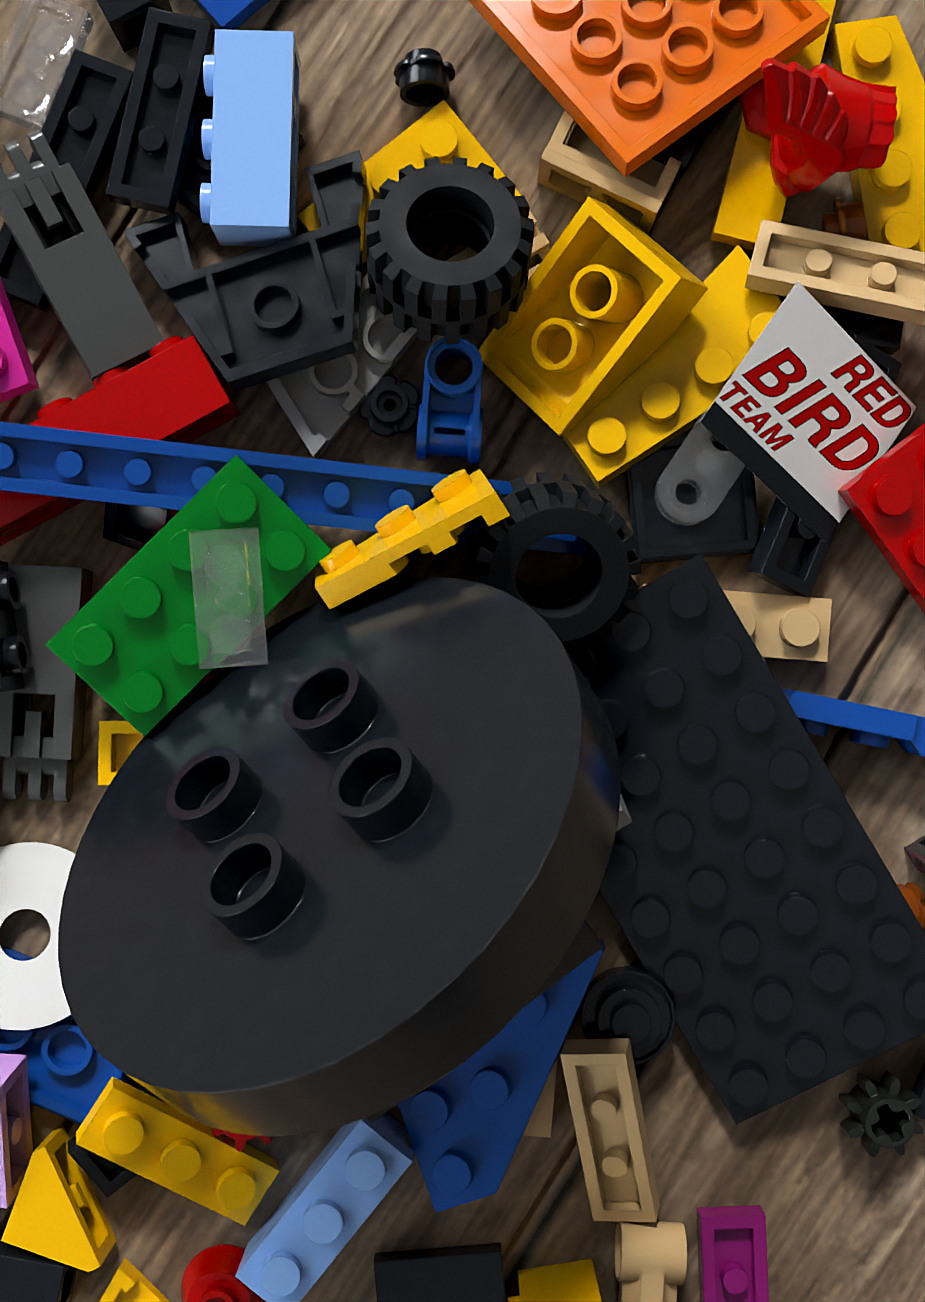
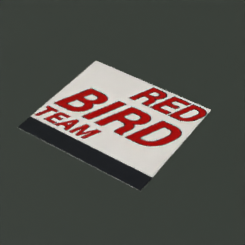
(808, 411)

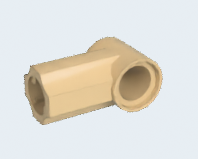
(650, 1260)

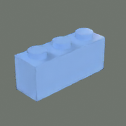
(252, 137)
(325, 1208)

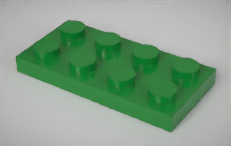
(140, 628)

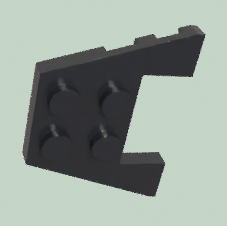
(277, 303)

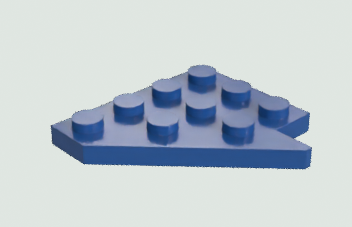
(477, 1113)

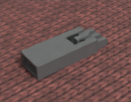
(81, 274)
(47, 603)

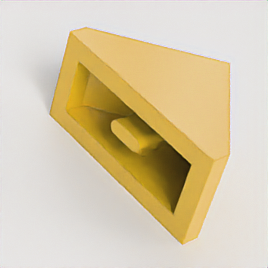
(59, 1210)

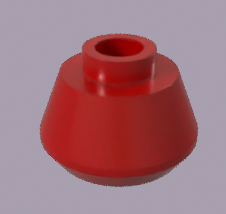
(213, 1279)

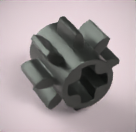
(898, 1119)

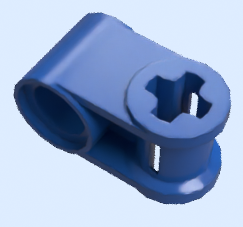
(451, 407)

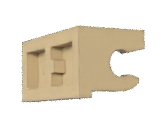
(580, 169)

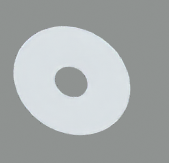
(34, 879)

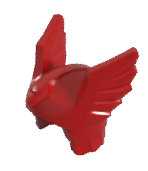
(818, 122)

